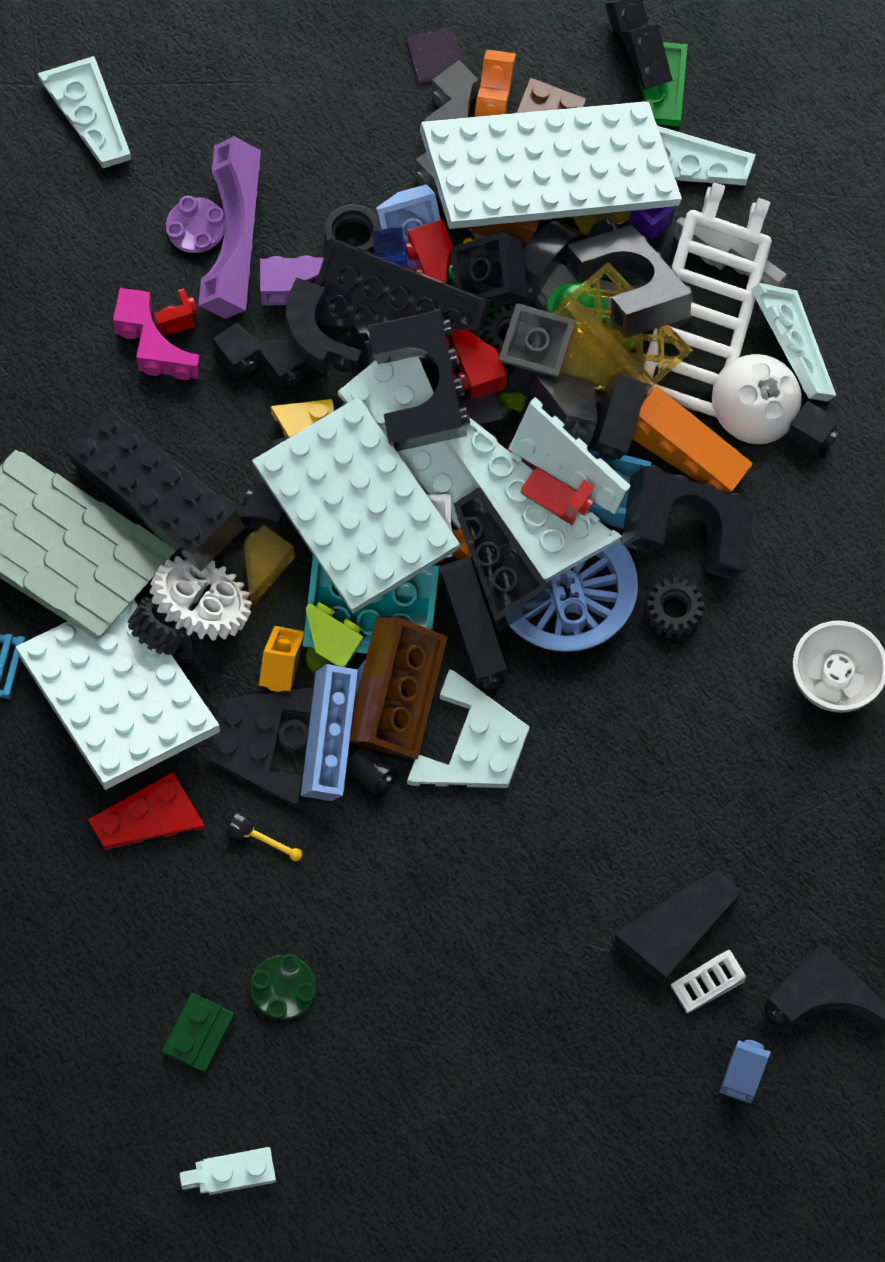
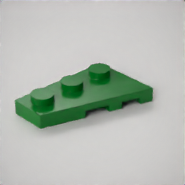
(668, 98)

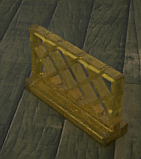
(603, 341)

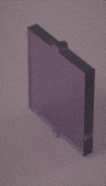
(433, 52)

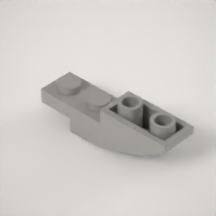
(735, 246)

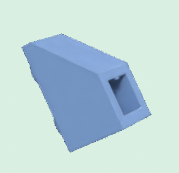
(745, 1070)

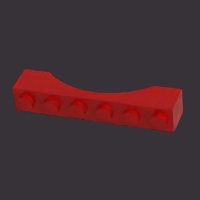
(478, 361)

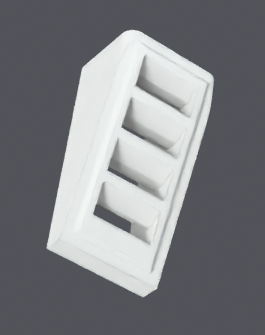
(714, 964)

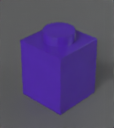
(652, 221)

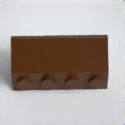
(397, 687)

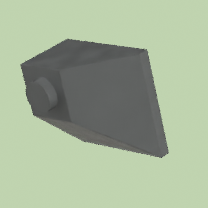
(537, 340)

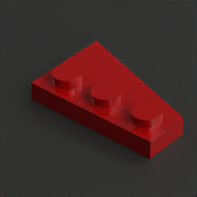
(148, 814)

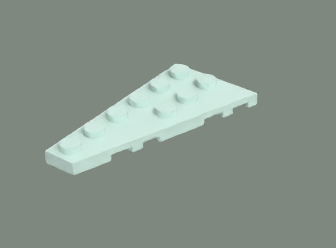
(399, 387)
(544, 537)

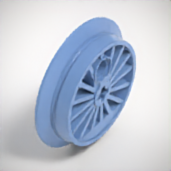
(580, 594)

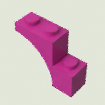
(154, 353)

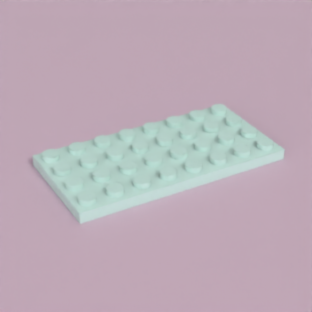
(549, 164)

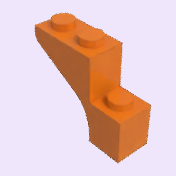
(495, 83)

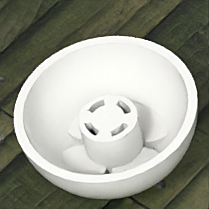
(745, 407)
(846, 654)

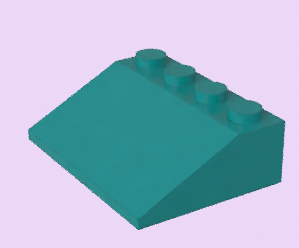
(411, 601)

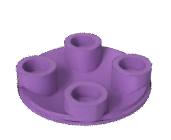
(195, 224)

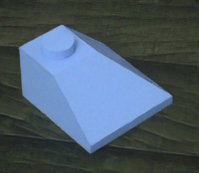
(409, 210)

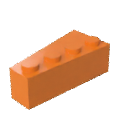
(688, 443)

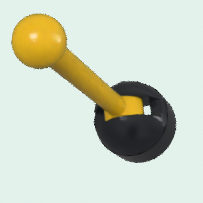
(243, 827)

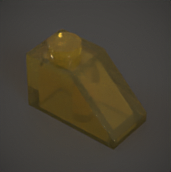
(265, 559)

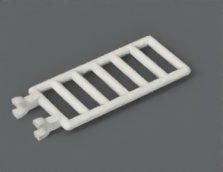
(739, 325)

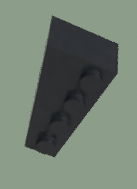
(503, 568)

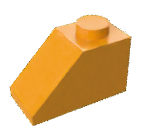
(281, 659)

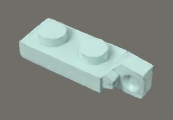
(231, 1172)

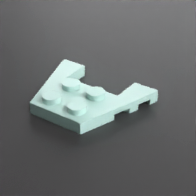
(486, 746)

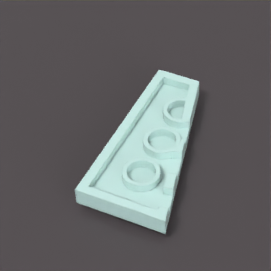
(87, 106)
(704, 160)
(792, 329)
(556, 452)

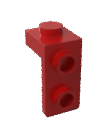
(558, 497)

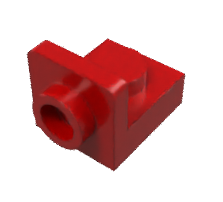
(176, 319)

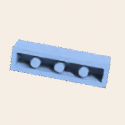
(329, 732)

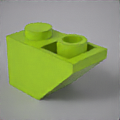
(332, 638)

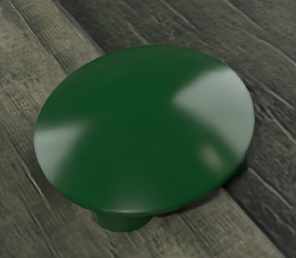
(283, 987)

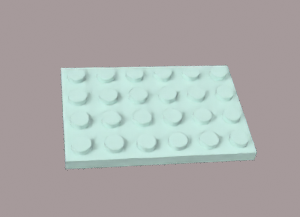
(356, 504)
(117, 697)

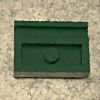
(198, 1033)

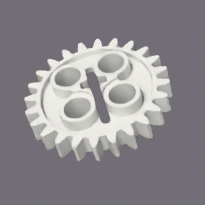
(220, 610)

